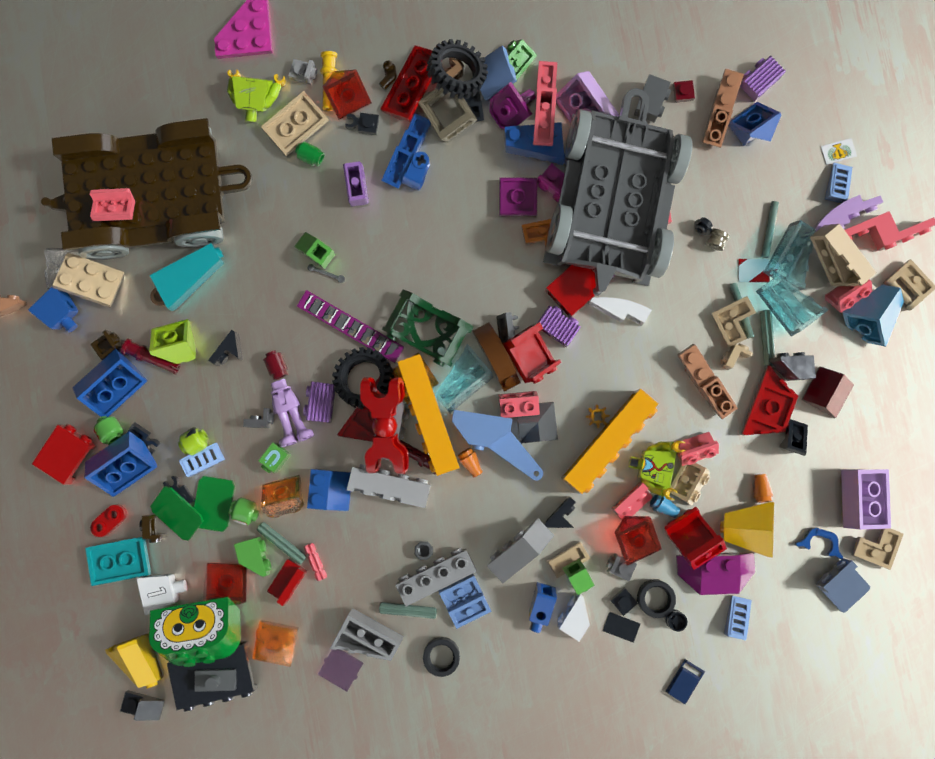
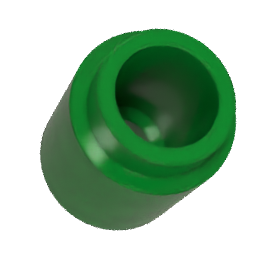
(309, 154)

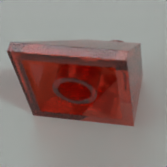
(225, 581)

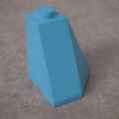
(875, 314)

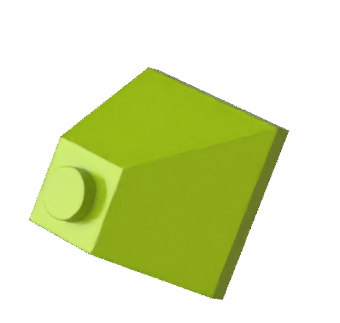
(173, 342)

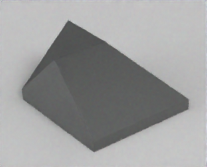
(538, 427)

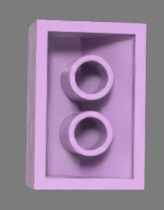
(584, 94)
(866, 498)

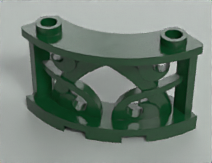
(416, 304)

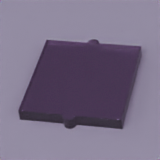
(340, 669)

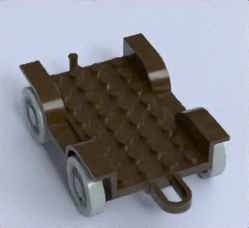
(171, 180)

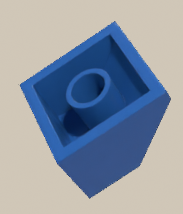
(329, 490)

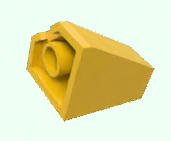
(751, 528)
(137, 661)

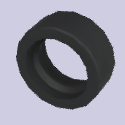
(656, 613)
(441, 672)

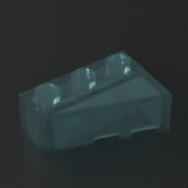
(792, 254)
(790, 305)
(463, 380)

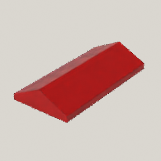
(408, 86)

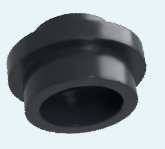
(703, 226)

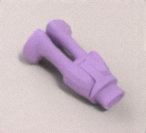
(283, 402)

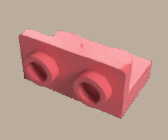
(846, 296)
(519, 404)
(697, 448)
(632, 501)

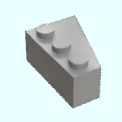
(367, 637)

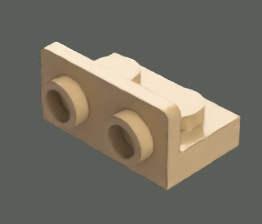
(689, 482)

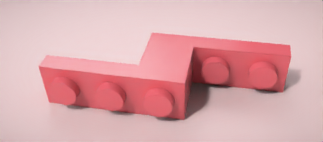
(545, 103)
(885, 232)

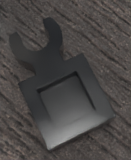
(365, 123)
(143, 434)
(182, 491)

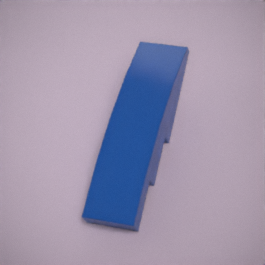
(408, 146)

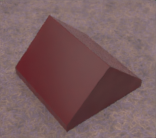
(828, 391)

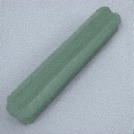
(767, 336)
(281, 543)
(410, 610)

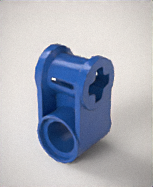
(415, 173)

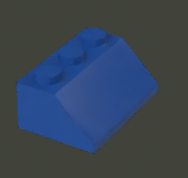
(109, 384)
(120, 464)

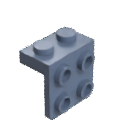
(843, 585)

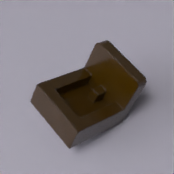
(106, 344)
(148, 528)

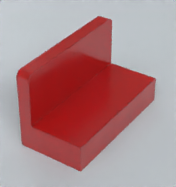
(286, 581)

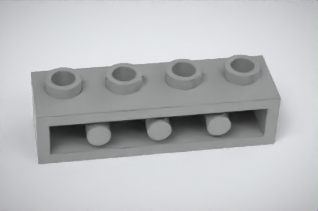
(435, 577)

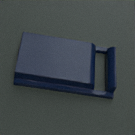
(684, 682)

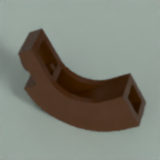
(497, 356)

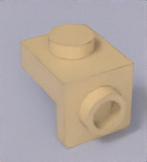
(731, 356)

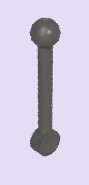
(340, 278)

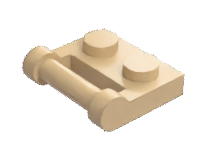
(914, 280)

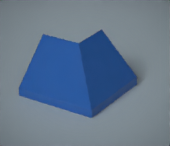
(755, 122)

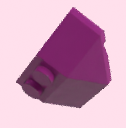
(721, 575)

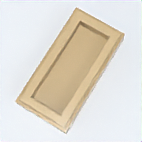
(566, 557)

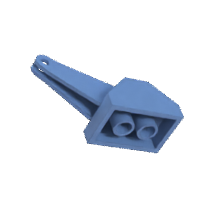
(495, 434)

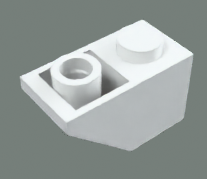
(575, 620)

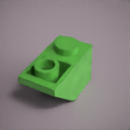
(315, 250)
(252, 556)

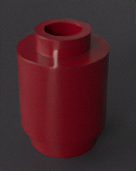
(275, 365)

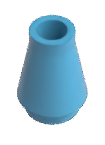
(664, 506)

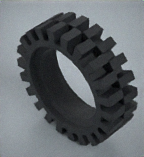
(445, 81)
(347, 365)

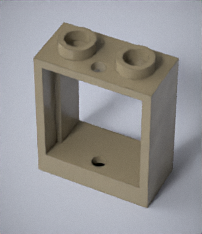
(455, 127)

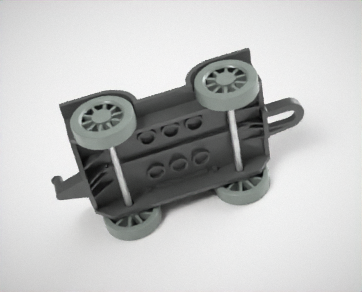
(617, 195)

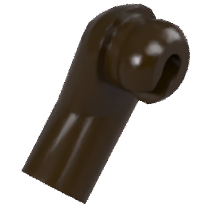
(390, 74)

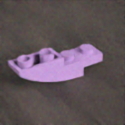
(849, 210)

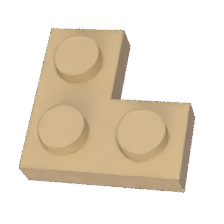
(729, 317)
(883, 551)

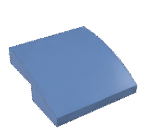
(499, 73)
(464, 601)

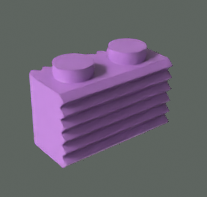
(762, 78)
(355, 183)
(558, 325)
(320, 402)

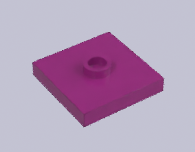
(517, 196)

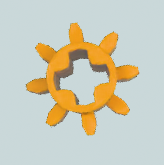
(591, 416)

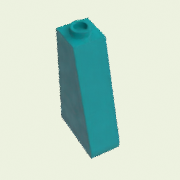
(186, 275)

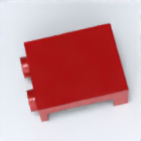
(572, 289)
(531, 354)
(63, 453)
(694, 538)

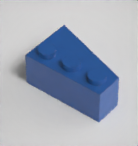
(520, 142)

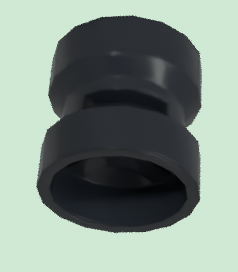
(679, 621)

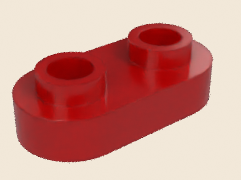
(107, 521)

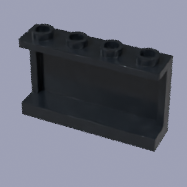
(183, 680)

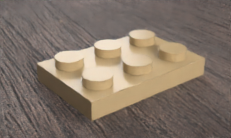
(295, 123)
(88, 279)

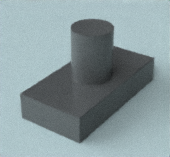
(215, 680)

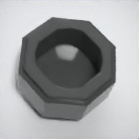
(423, 550)

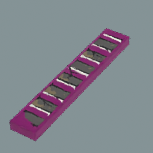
(350, 326)

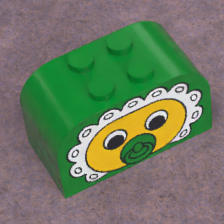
(196, 631)

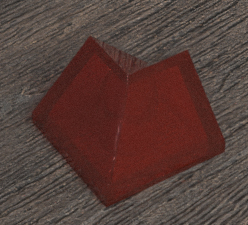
(346, 92)
(637, 538)

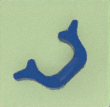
(834, 551)

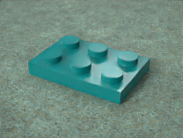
(118, 561)

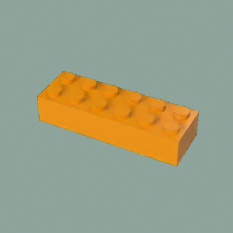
(429, 418)
(609, 441)

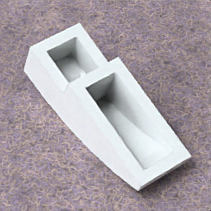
(621, 308)

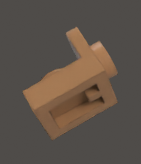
(457, 69)

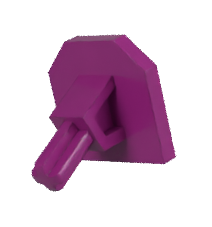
(510, 107)

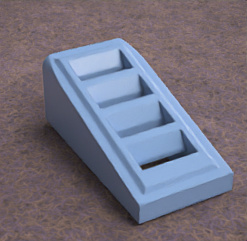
(843, 196)
(186, 466)
(731, 616)

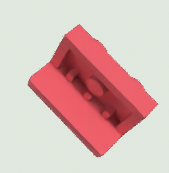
(112, 204)

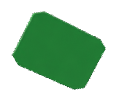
(214, 501)
(176, 513)

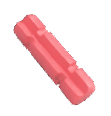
(315, 562)

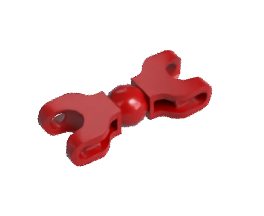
(384, 425)

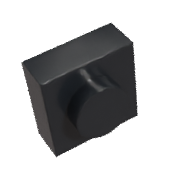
(624, 601)

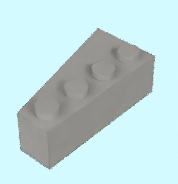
(389, 486)

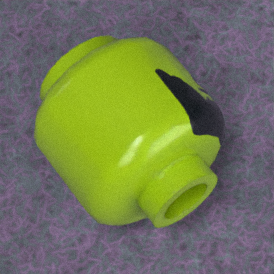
(193, 441)

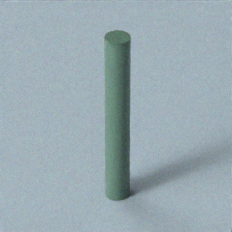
(770, 229)
(745, 322)

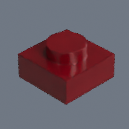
(683, 91)

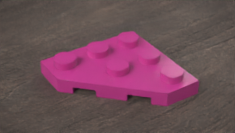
(246, 32)

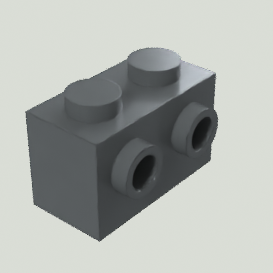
(657, 92)

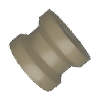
(717, 239)

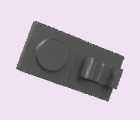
(506, 326)

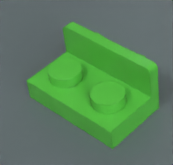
(520, 56)

